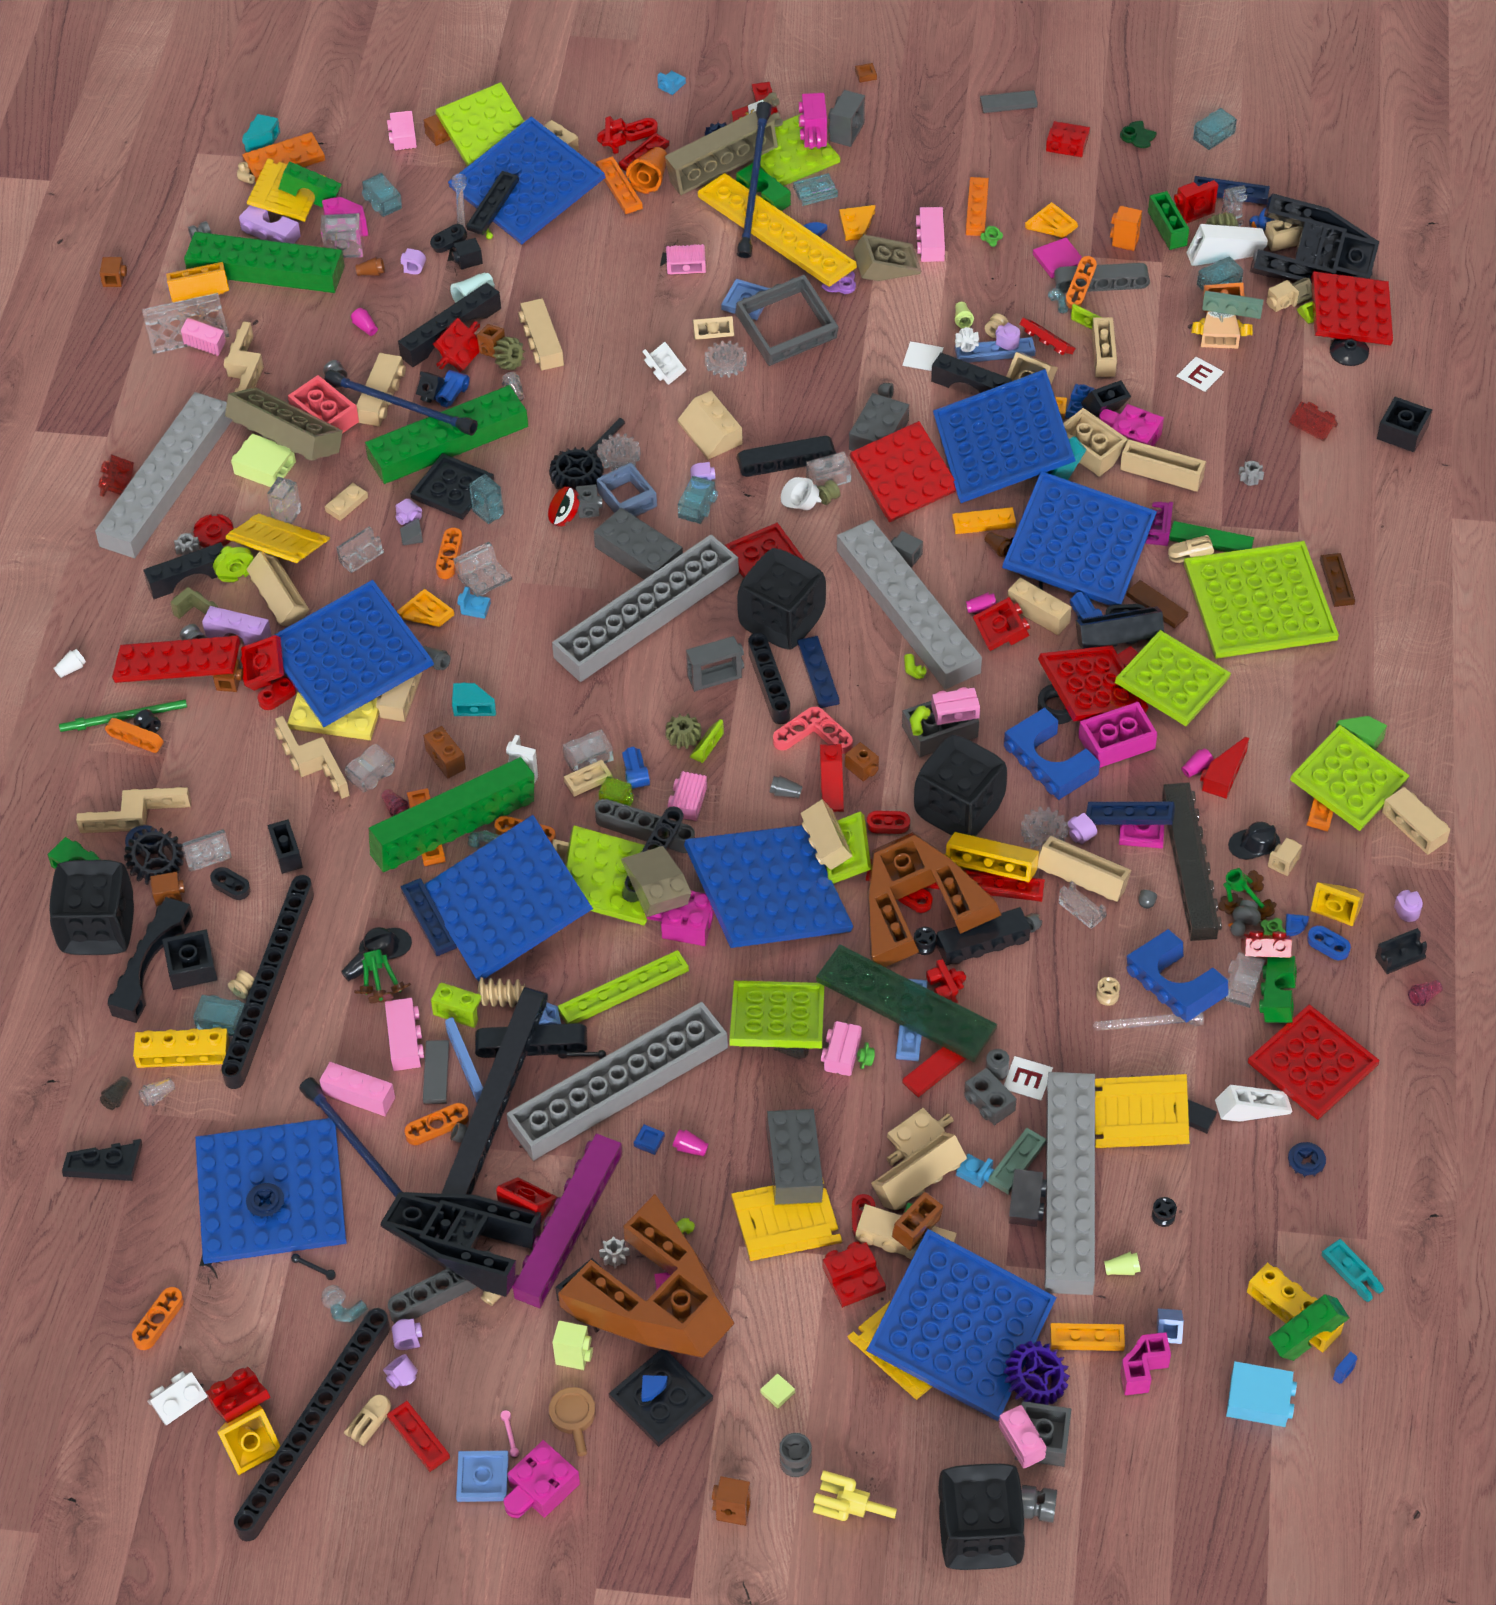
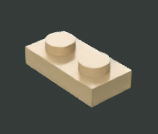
(346, 501)
(587, 778)

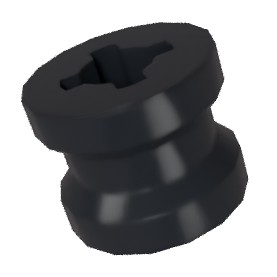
(146, 720)
(926, 935)
(1165, 1206)

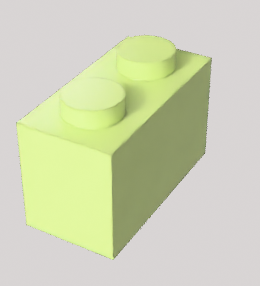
(572, 1345)

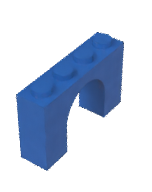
(1057, 777)
(1185, 998)

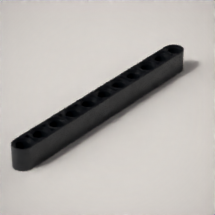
(267, 989)
(496, 1093)
(311, 1433)

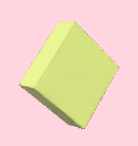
(777, 1391)

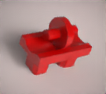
(610, 135)
(950, 980)

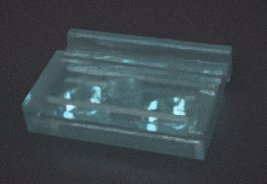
(815, 189)

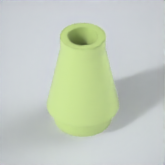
(963, 315)
(1123, 1265)

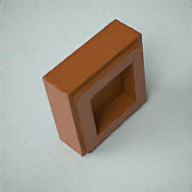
(865, 72)

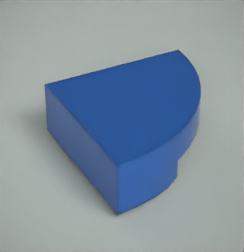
(816, 227)
(1295, 924)
(652, 1386)

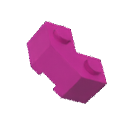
(343, 206)
(1149, 1353)

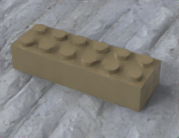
(717, 153)
(283, 423)

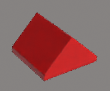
(526, 1195)

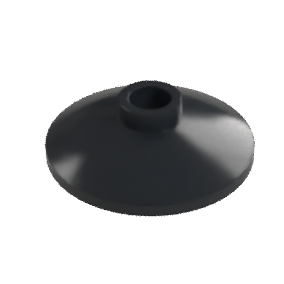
(1349, 352)

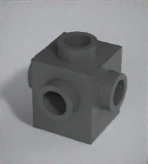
(589, 501)

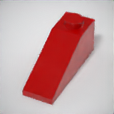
(1224, 769)
(832, 776)

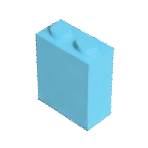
(1261, 1394)

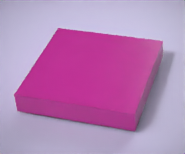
(1056, 255)
(1142, 835)

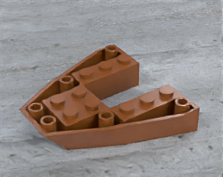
(905, 868)
(683, 1312)

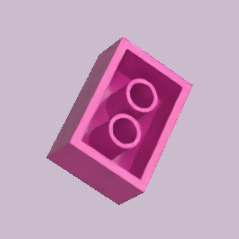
(1118, 734)

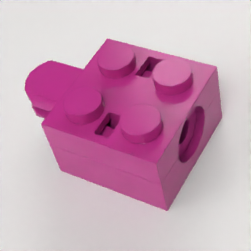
(813, 120)
(1135, 424)
(689, 922)
(540, 1482)

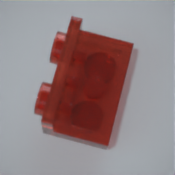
(1313, 421)
(116, 475)

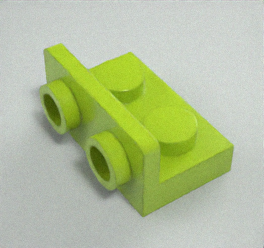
(456, 1003)

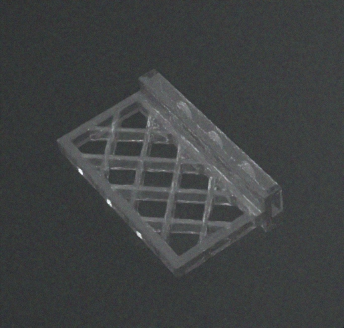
(181, 311)

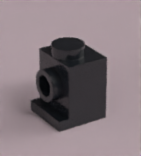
(435, 384)

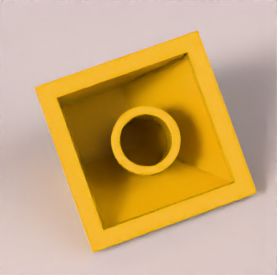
(1337, 902)
(249, 1439)

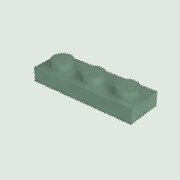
(1232, 304)
(1018, 1157)

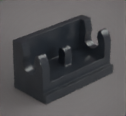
(1401, 951)

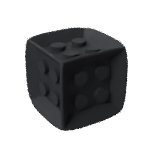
(781, 598)
(960, 786)
(91, 907)
(981, 1516)

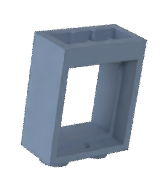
(636, 505)

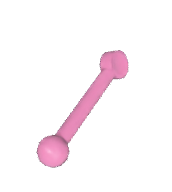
(505, 1416)

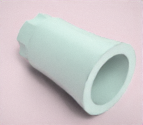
(463, 288)

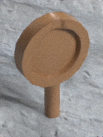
(573, 1412)

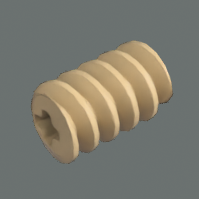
(499, 992)

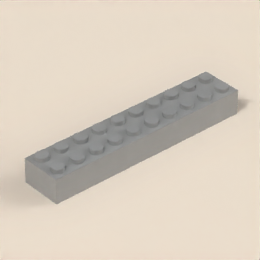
(163, 475)
(909, 604)
(645, 608)
(617, 1080)
(1070, 1184)

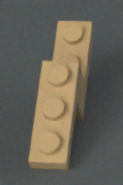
(244, 364)
(311, 757)
(133, 809)

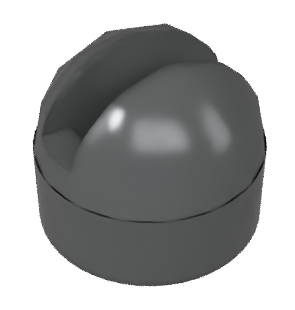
(886, 390)
(1147, 898)
(1033, 921)
(458, 1132)

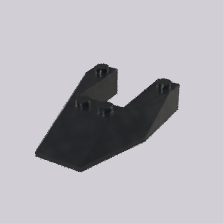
(1325, 244)
(450, 1226)

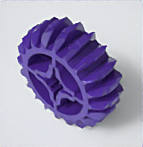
(1044, 1363)

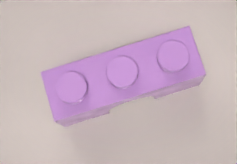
(257, 223)
(249, 628)

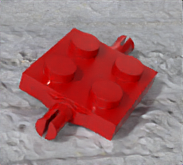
(458, 345)

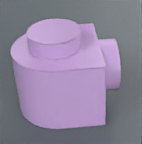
(413, 261)
(1008, 336)
(703, 471)
(407, 512)
(1081, 828)
(1408, 905)
(406, 1334)
(400, 1372)

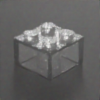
(343, 233)

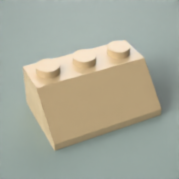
(710, 425)
(1099, 439)

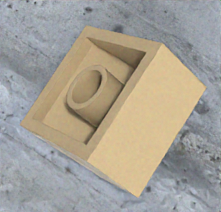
(1025, 365)

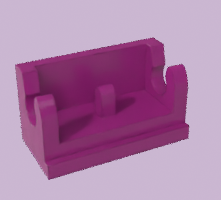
(1161, 525)

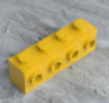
(992, 856)
(180, 1047)
(1286, 1300)

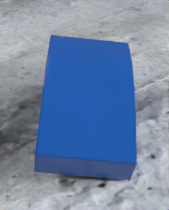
(1077, 396)

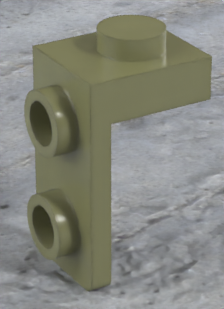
(187, 600)

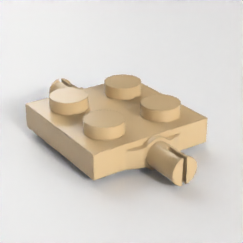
(915, 1134)

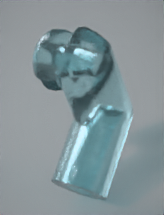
(1057, 294)
(476, 837)
(348, 1315)

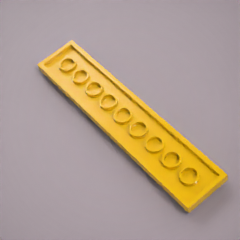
(778, 230)

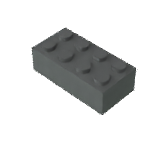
(635, 544)
(794, 1156)

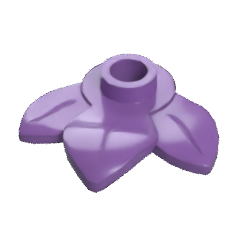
(844, 285)

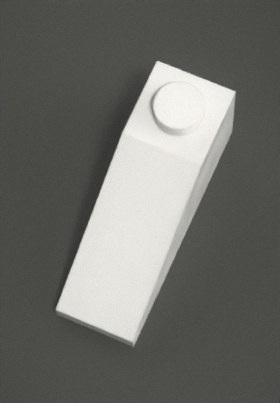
(1251, 1103)

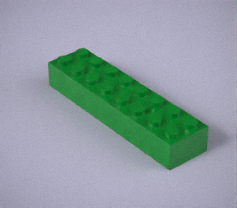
(268, 261)
(425, 440)
(451, 814)

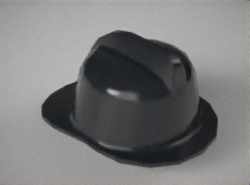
(1255, 841)
(391, 942)

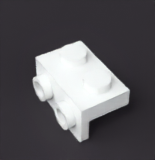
(665, 362)
(515, 751)
(177, 1397)

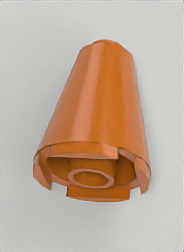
(647, 171)

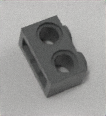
(994, 1093)

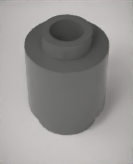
(998, 1063)

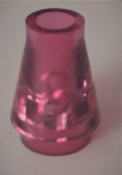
(394, 803)
(1423, 993)

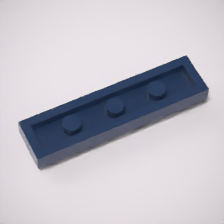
(1254, 192)
(818, 672)
(1131, 813)
(428, 917)

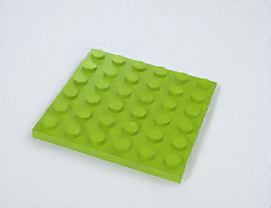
(1260, 599)

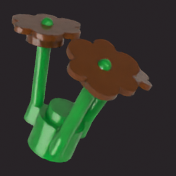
(1248, 883)
(373, 962)

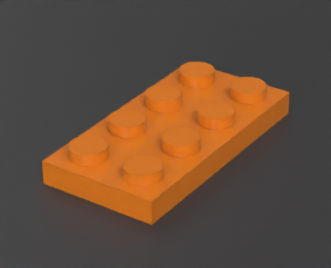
(299, 150)

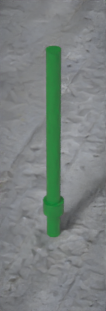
(81, 723)

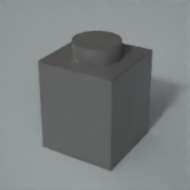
(909, 547)

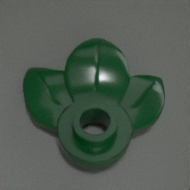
(1137, 135)

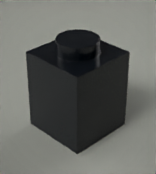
(467, 253)

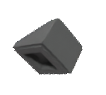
(411, 533)

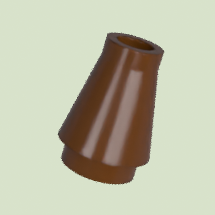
(998, 543)

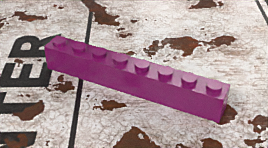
(567, 1220)

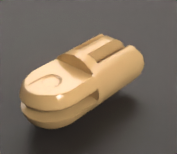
(1191, 548)
(369, 1419)

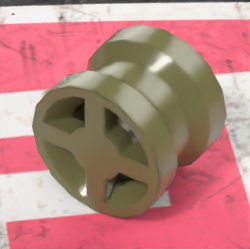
(828, 492)

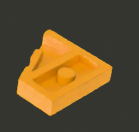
(856, 221)
(1052, 221)
(426, 609)

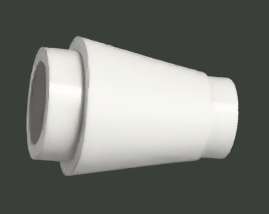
(71, 662)

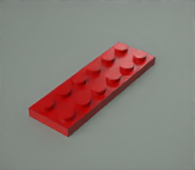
(176, 659)

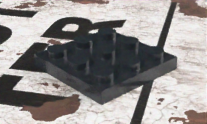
(448, 486)
(668, 1410)

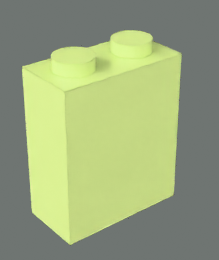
(262, 460)

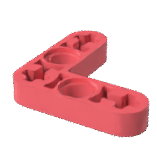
(815, 725)

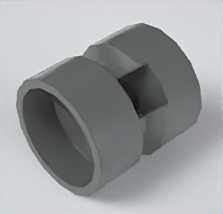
(795, 1455)
(1047, 1499)

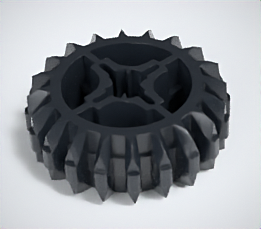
(579, 468)
(140, 845)

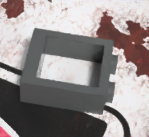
(712, 653)

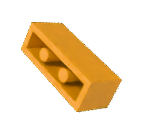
(197, 282)

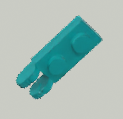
(1352, 1269)

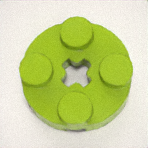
(237, 557)

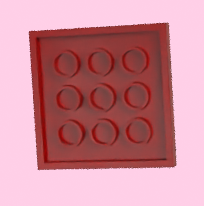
(1351, 308)
(904, 471)
(1087, 681)
(1313, 1061)

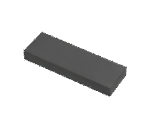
(1008, 101)
(436, 1072)

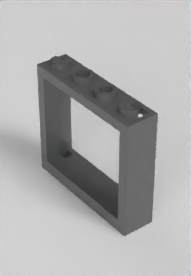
(798, 344)

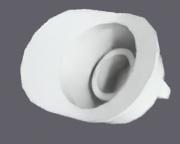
(800, 494)

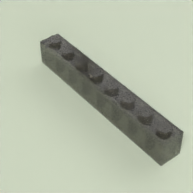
(1191, 865)

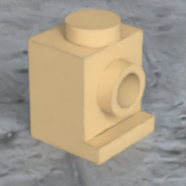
(1282, 296)
(1285, 856)

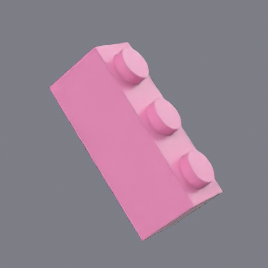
(930, 234)
(404, 1034)
(357, 1089)

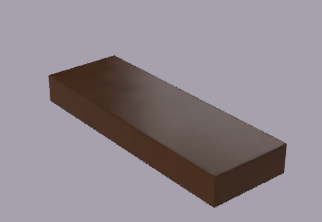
(1337, 580)
(1149, 597)

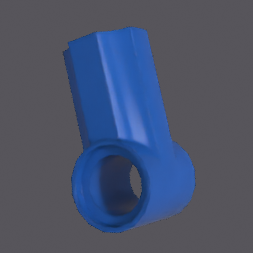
(453, 385)
(1083, 606)
(635, 771)

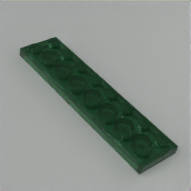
(906, 1003)

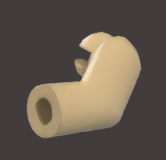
(244, 173)

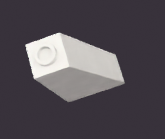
(1219, 242)

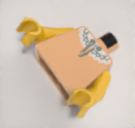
(1221, 330)

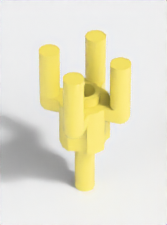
(848, 1499)

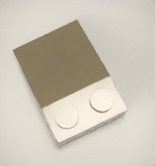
(885, 258)
(657, 881)

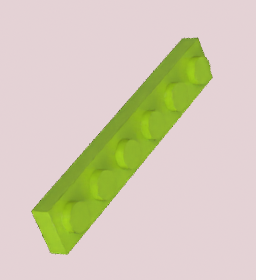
(623, 988)

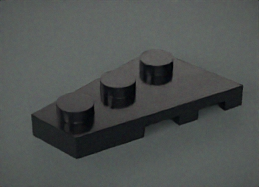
(108, 1163)

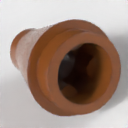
(371, 267)

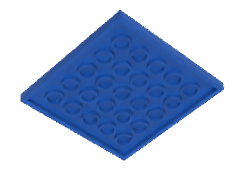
(548, 173)
(1003, 436)
(1079, 539)
(350, 653)
(767, 886)
(507, 898)
(294, 1157)
(959, 1323)

